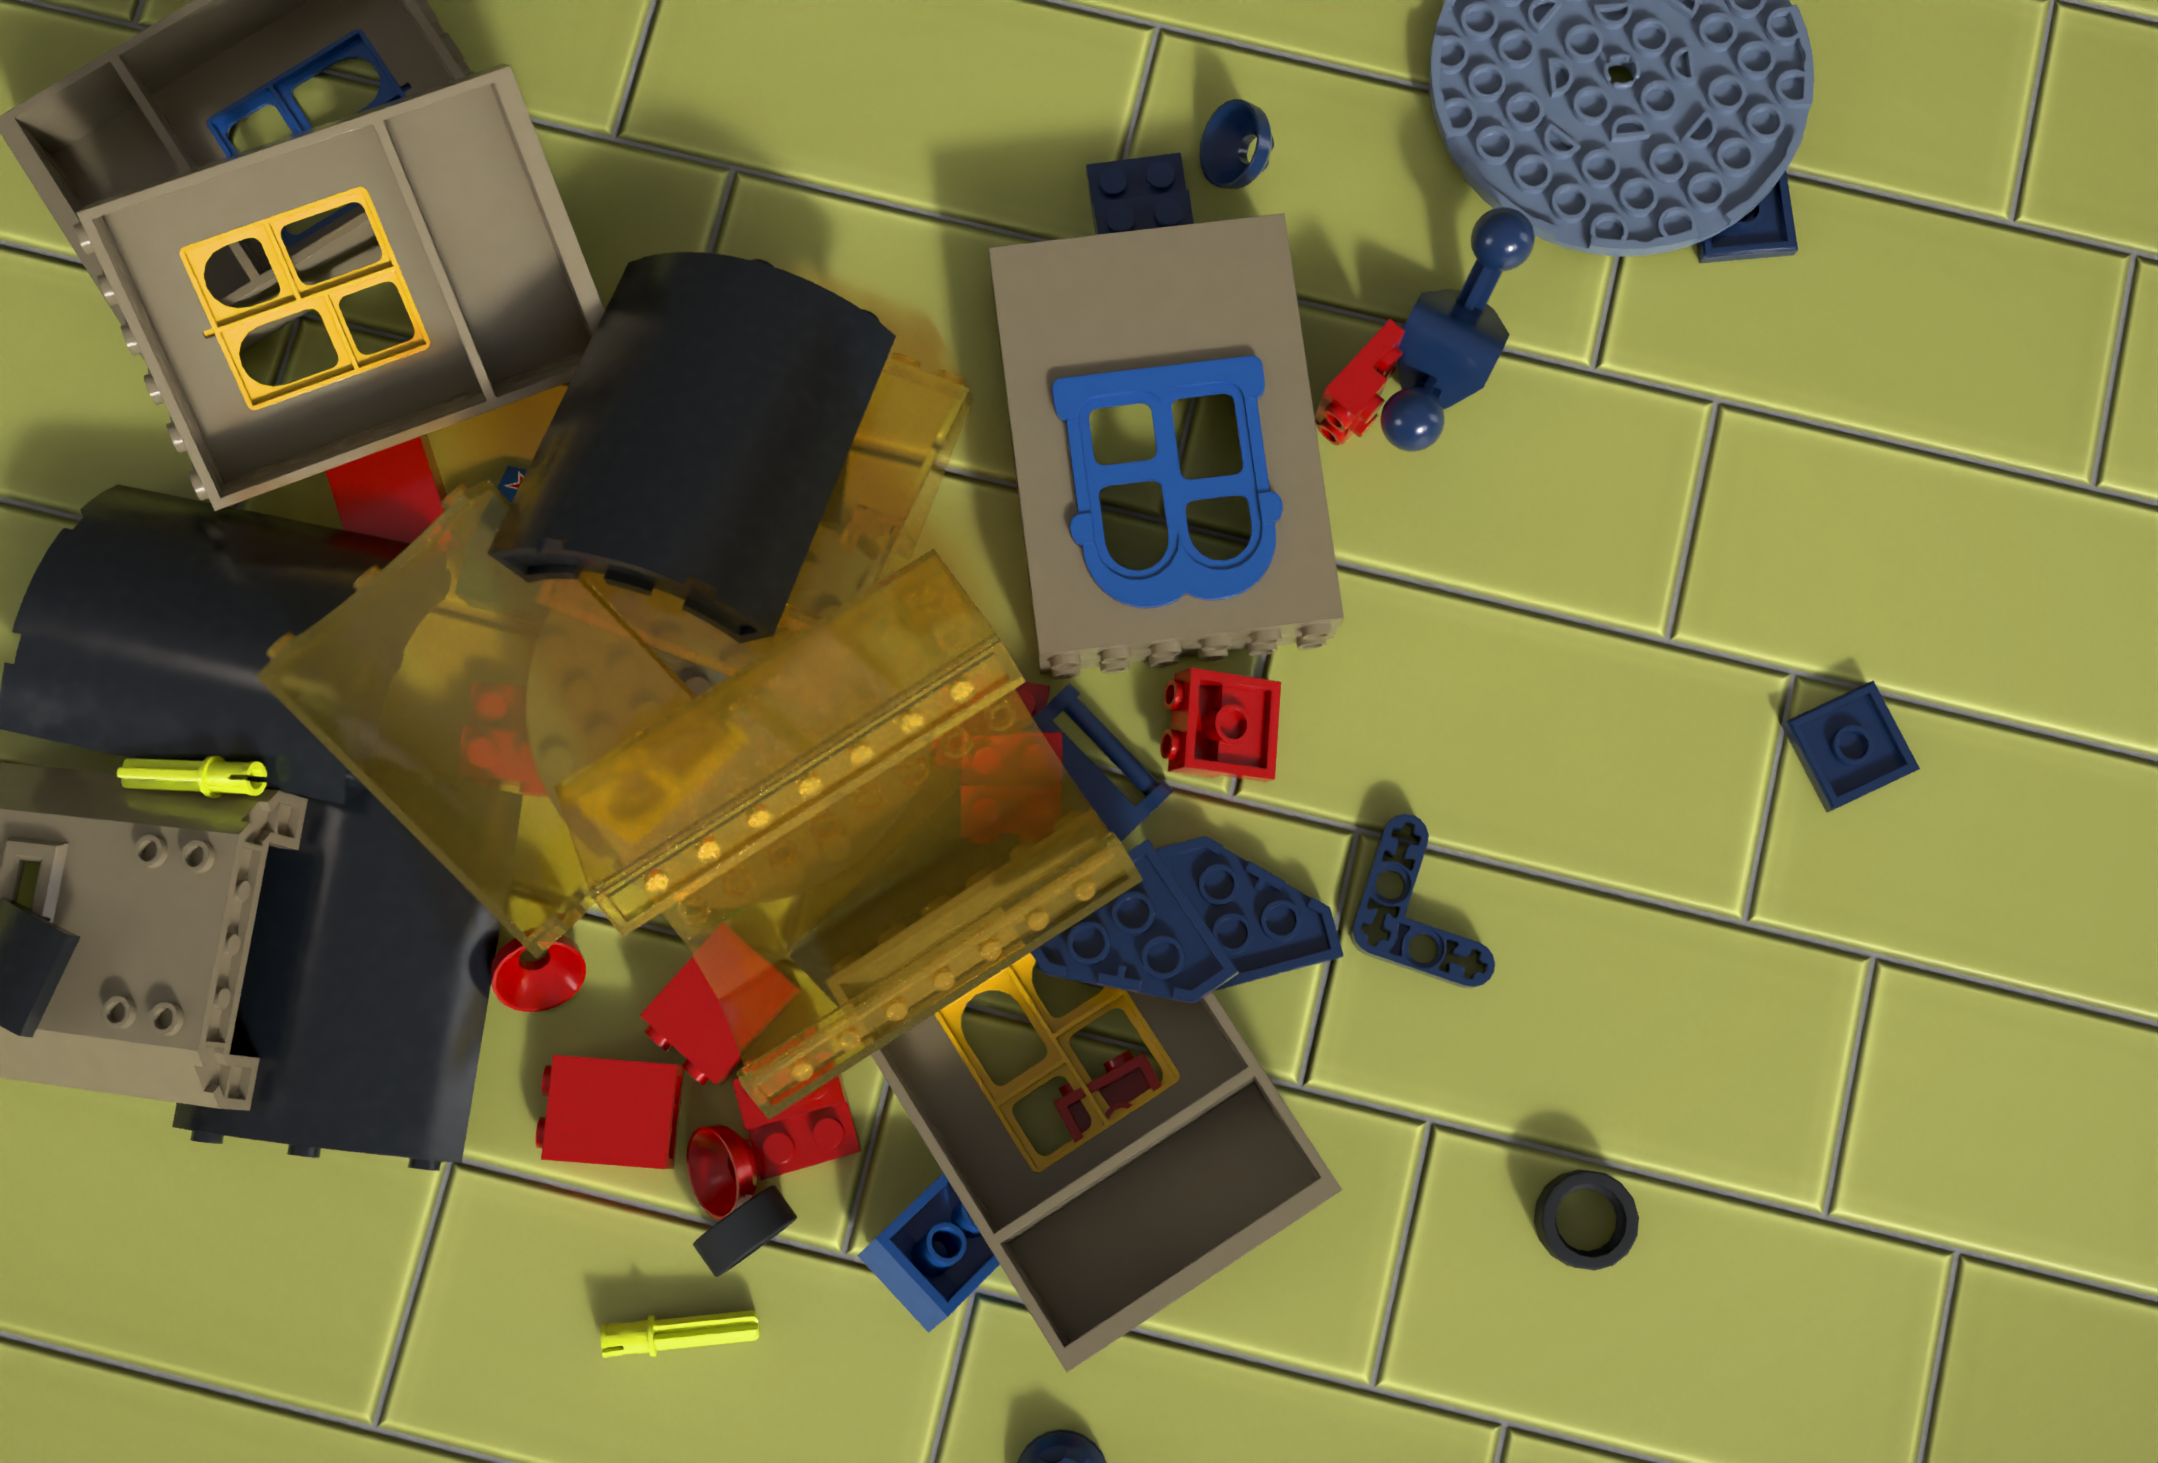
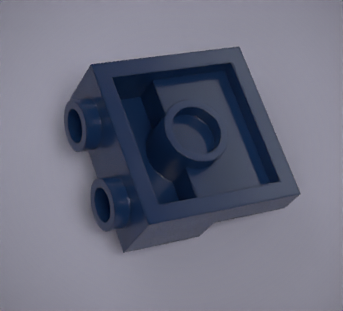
(1138, 194)

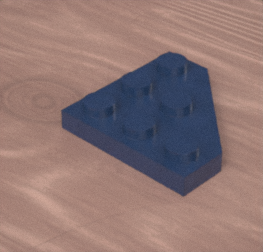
(1251, 912)
(1142, 941)

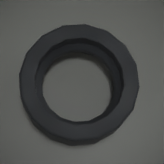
(1624, 1208)
(744, 1230)

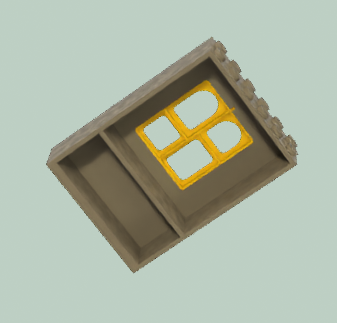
(463, 234)
(1138, 1203)

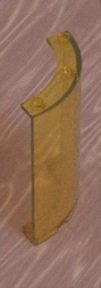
(473, 700)

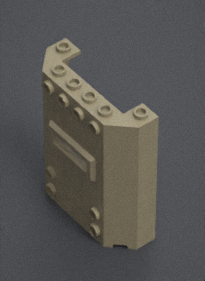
(164, 926)

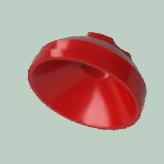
(538, 983)
(721, 1169)

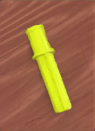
(208, 776)
(675, 1333)

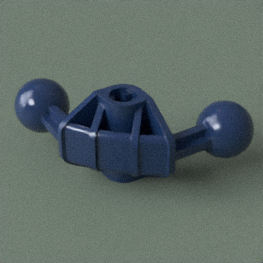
(1454, 335)

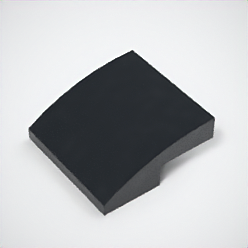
(30, 965)

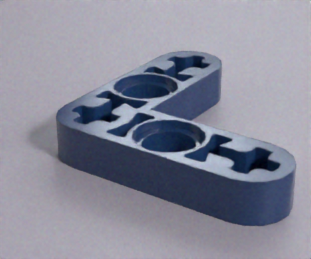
(1401, 929)

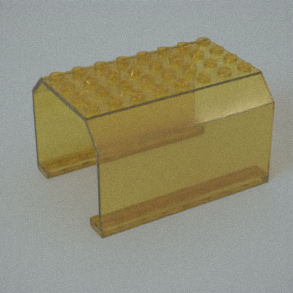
(847, 831)

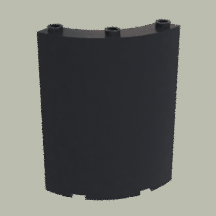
(699, 438)
(162, 618)
(360, 995)

